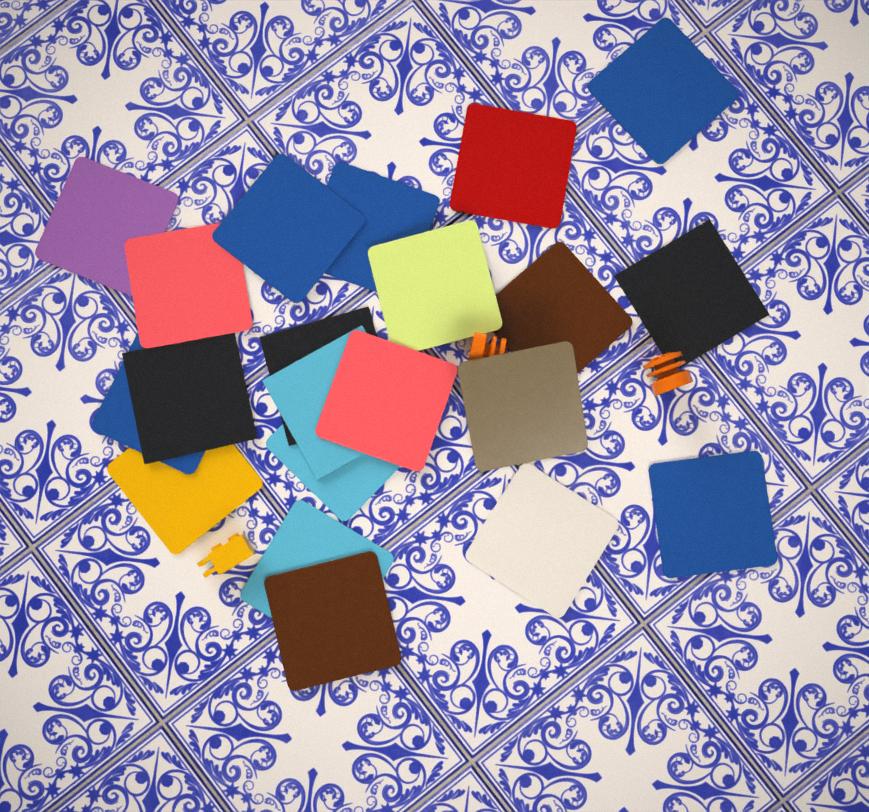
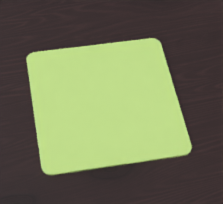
(435, 287)

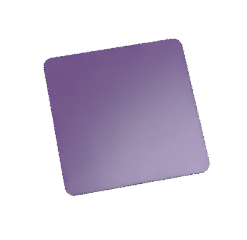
(97, 217)

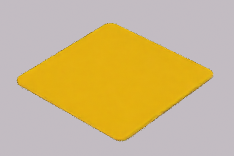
(182, 504)

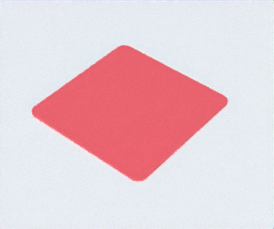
(186, 287)
(386, 400)

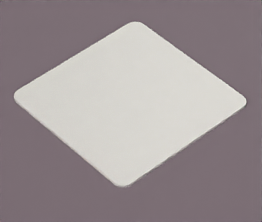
(542, 540)

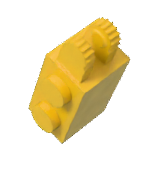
(228, 555)

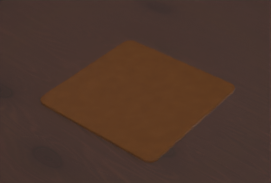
(558, 303)
(332, 621)

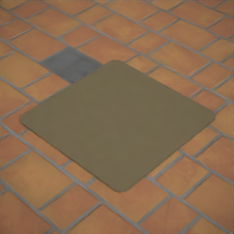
(523, 406)

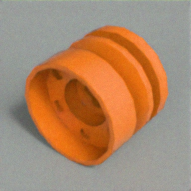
(482, 349)
(667, 373)

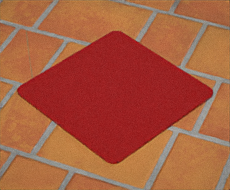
(513, 166)

